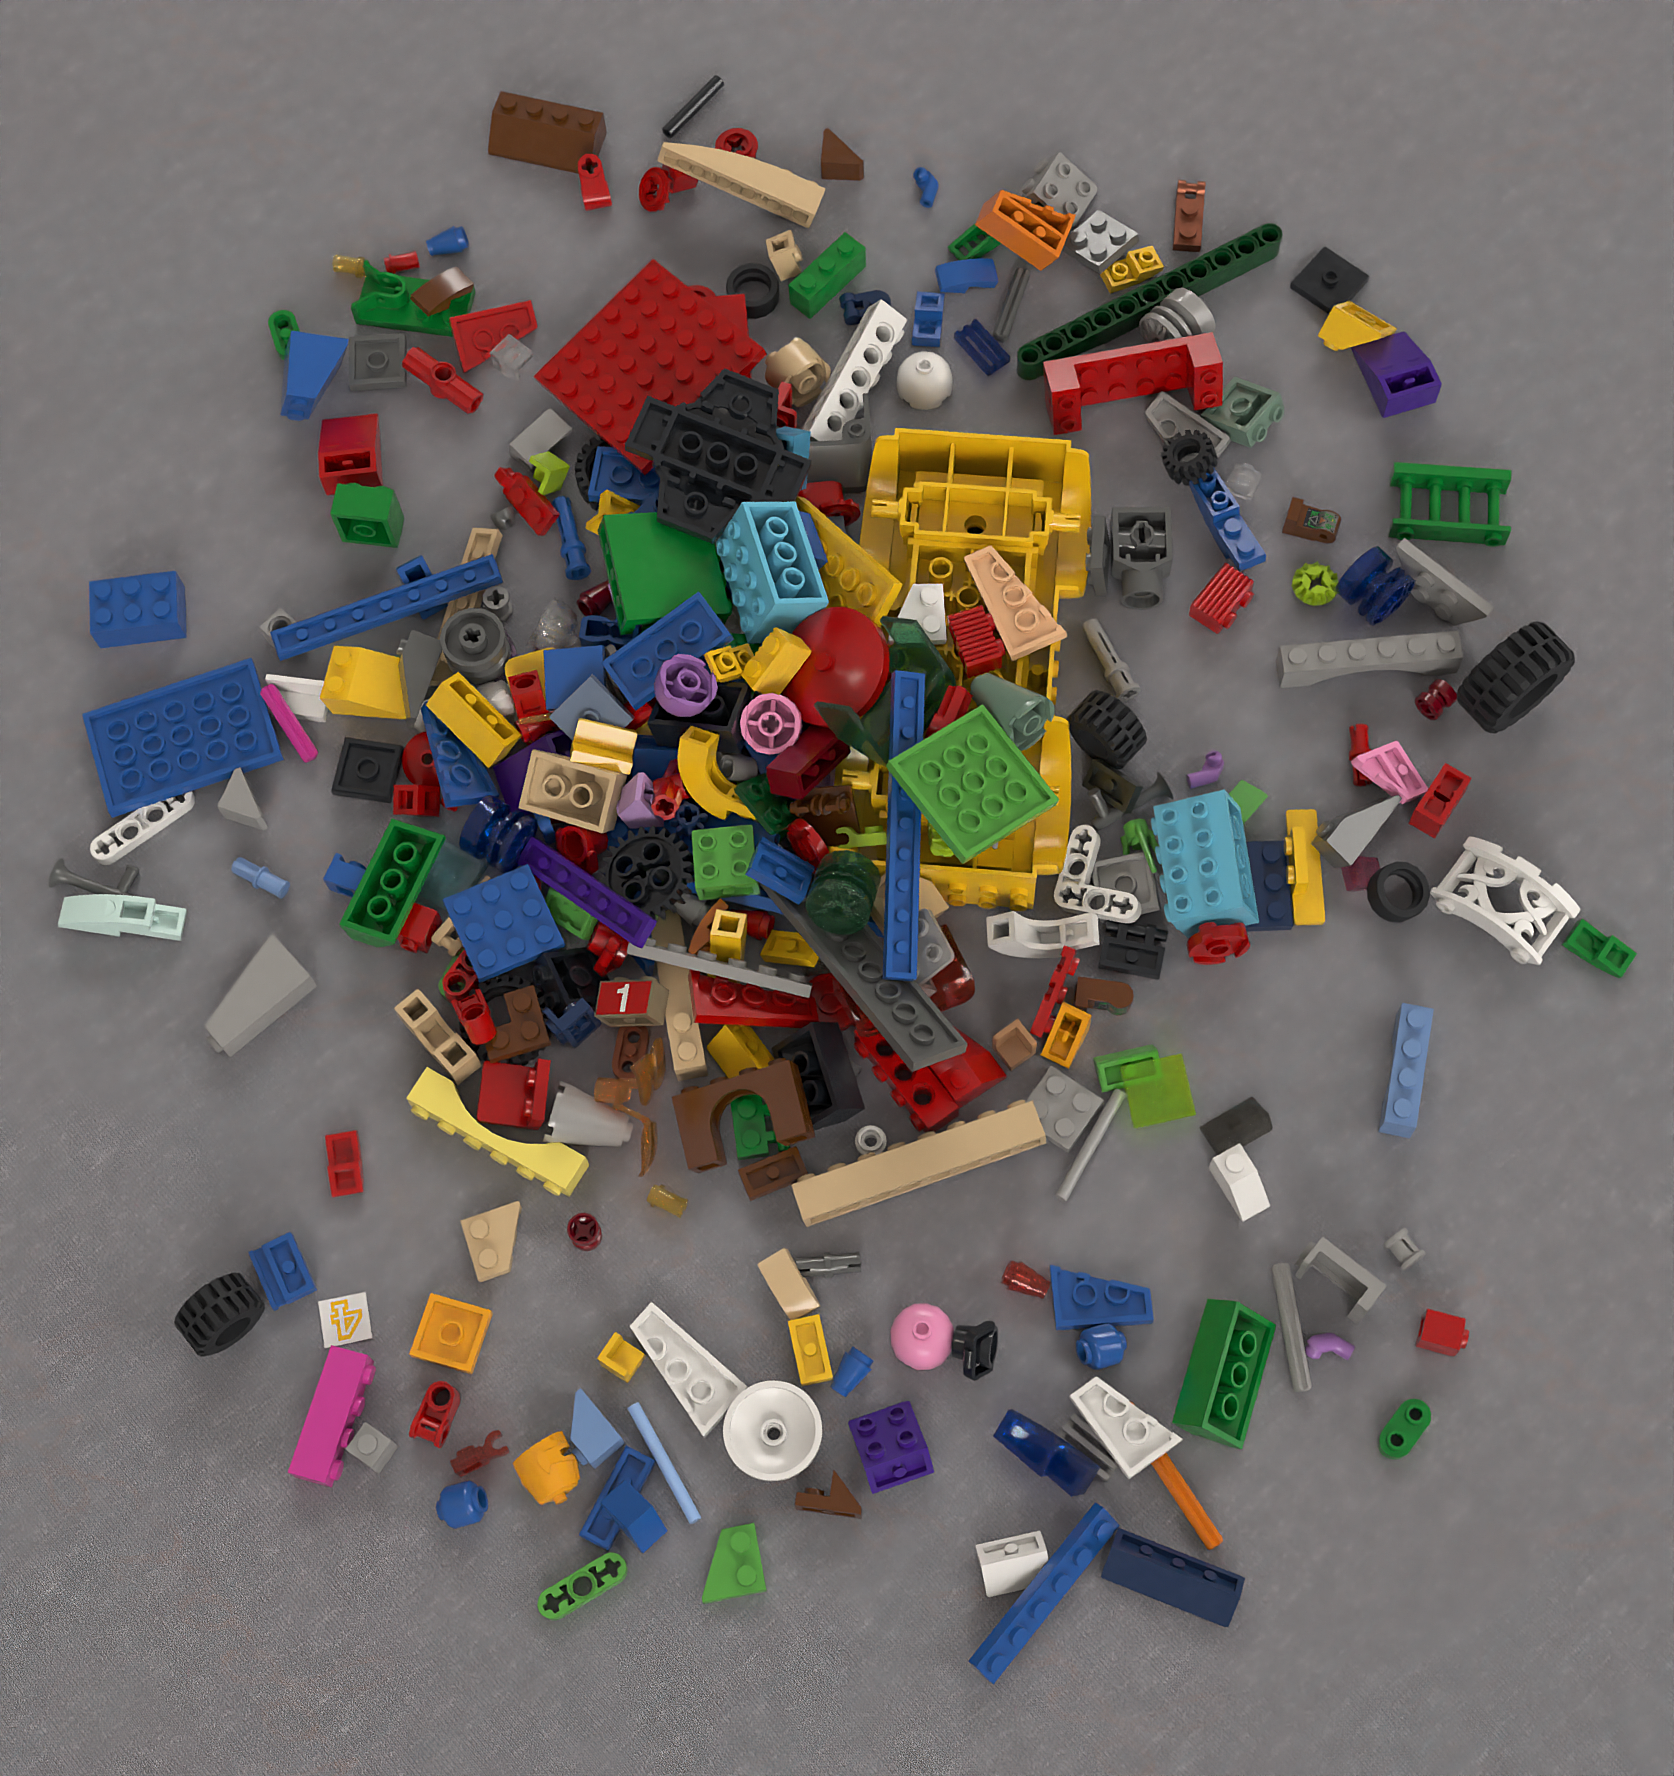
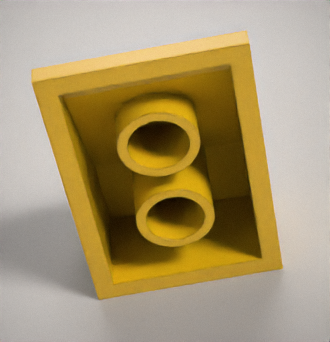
(363, 684)

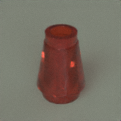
(1024, 1280)

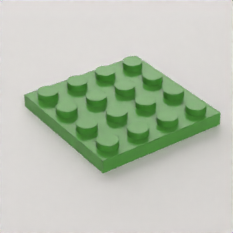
(972, 783)

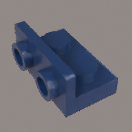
(574, 1025)

